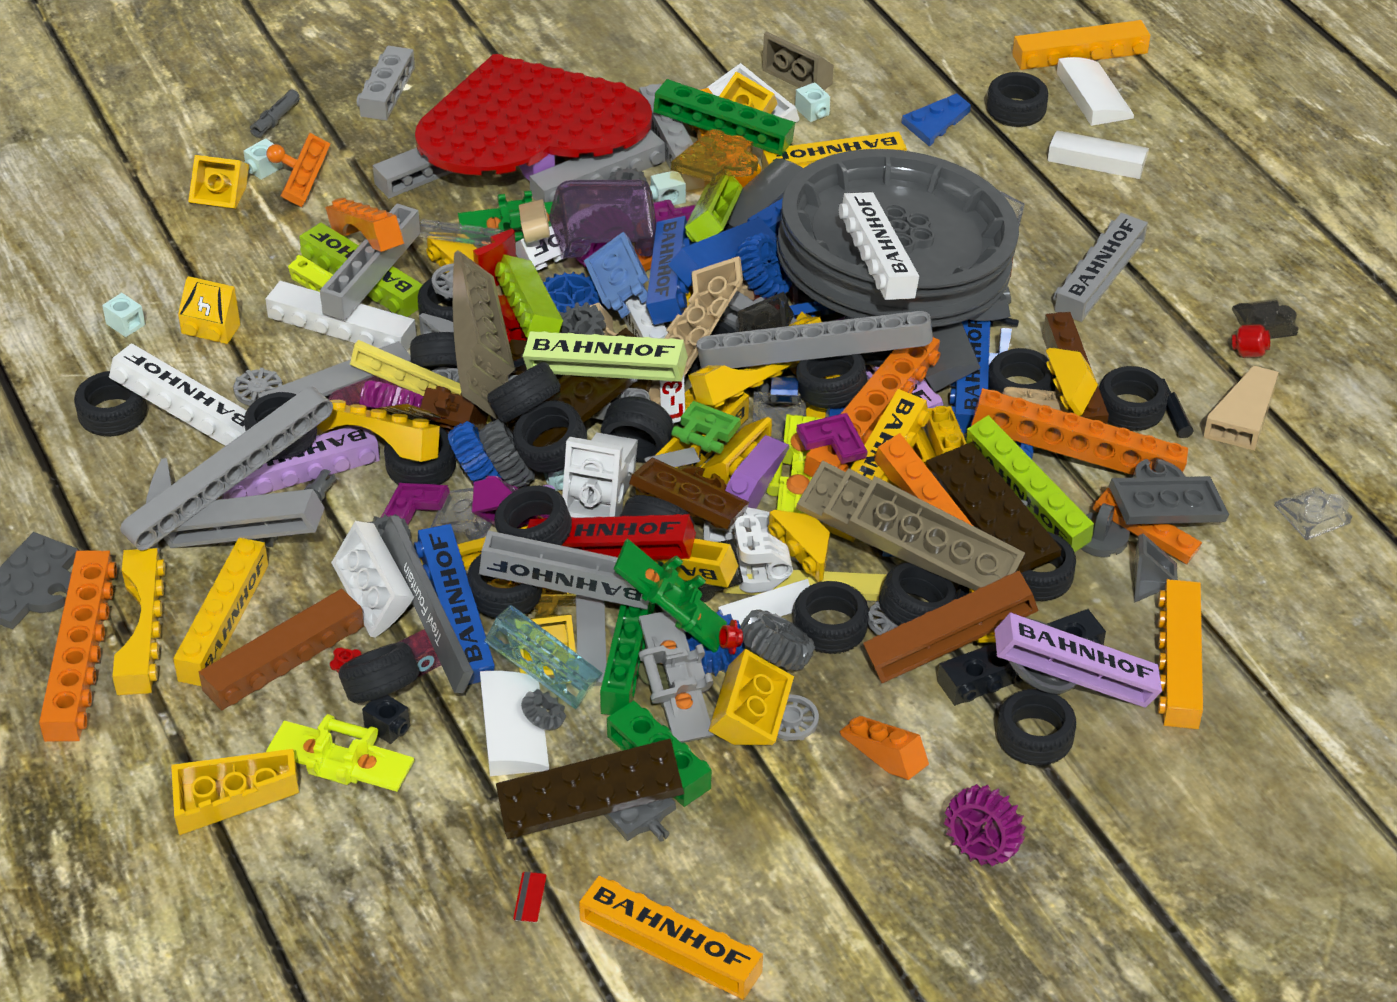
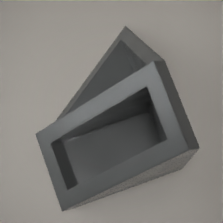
(1151, 569)

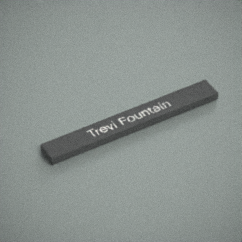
(428, 605)

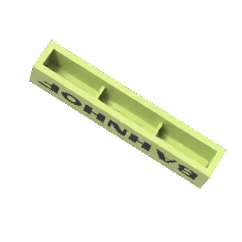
(607, 355)

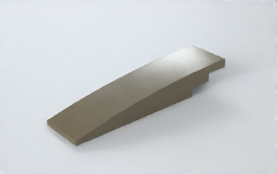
(479, 333)
(907, 527)

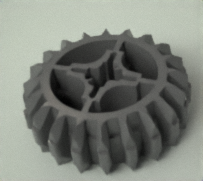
(500, 448)
(777, 640)

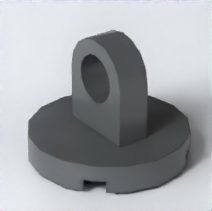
(1107, 535)

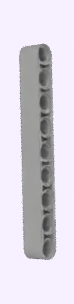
(816, 340)
(226, 468)

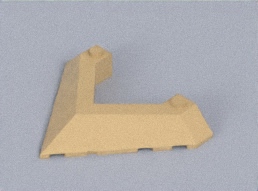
(712, 293)

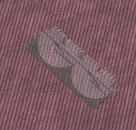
(456, 232)

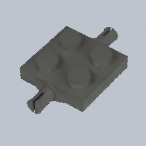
(642, 819)

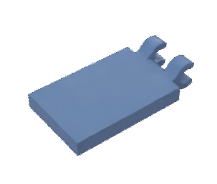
(617, 274)

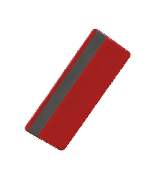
(529, 897)

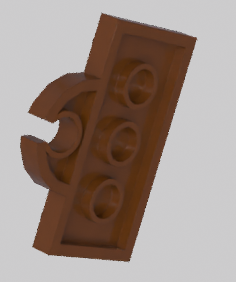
(690, 491)

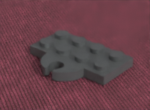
(1167, 496)
(32, 576)

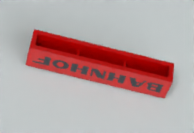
(655, 535)

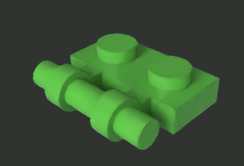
(708, 421)

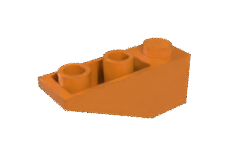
(890, 747)

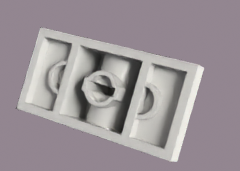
(598, 474)

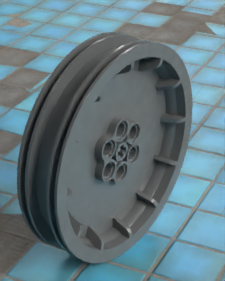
(945, 216)

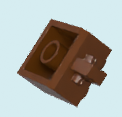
(454, 407)

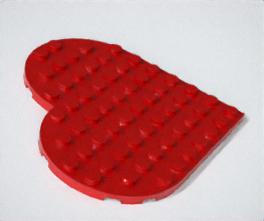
(524, 111)

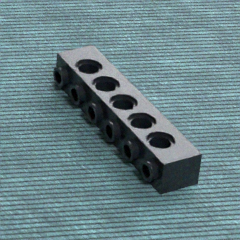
(984, 672)

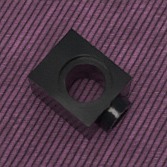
(388, 717)

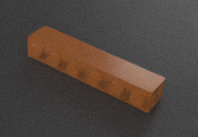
(949, 626)
(281, 649)

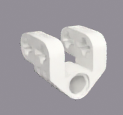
(760, 556)

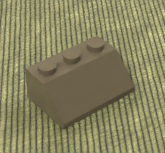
(794, 63)

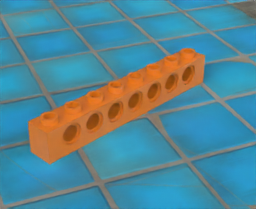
(898, 371)
(1075, 435)
(78, 647)

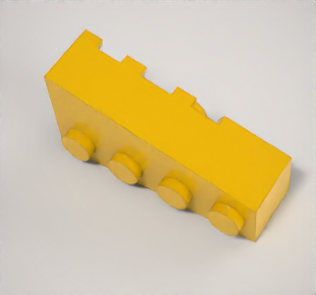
(230, 786)

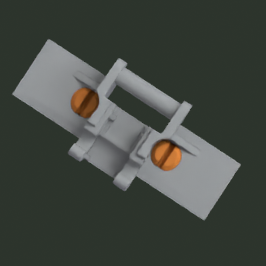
(685, 674)

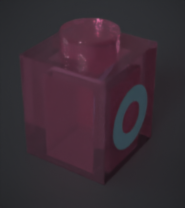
(422, 651)

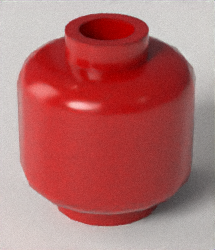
(1251, 341)

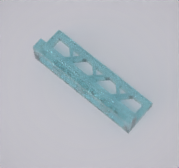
(544, 651)

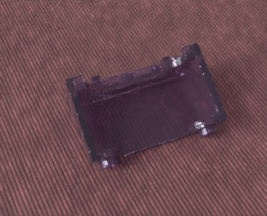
(600, 211)

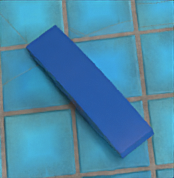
(784, 390)

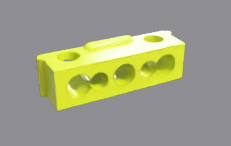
(308, 273)

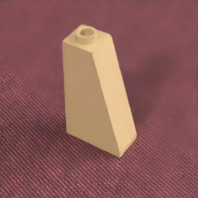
(1243, 410)

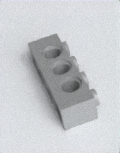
(386, 83)

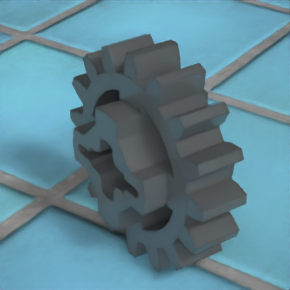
(583, 320)

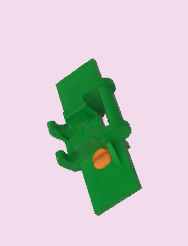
(504, 217)
(671, 593)

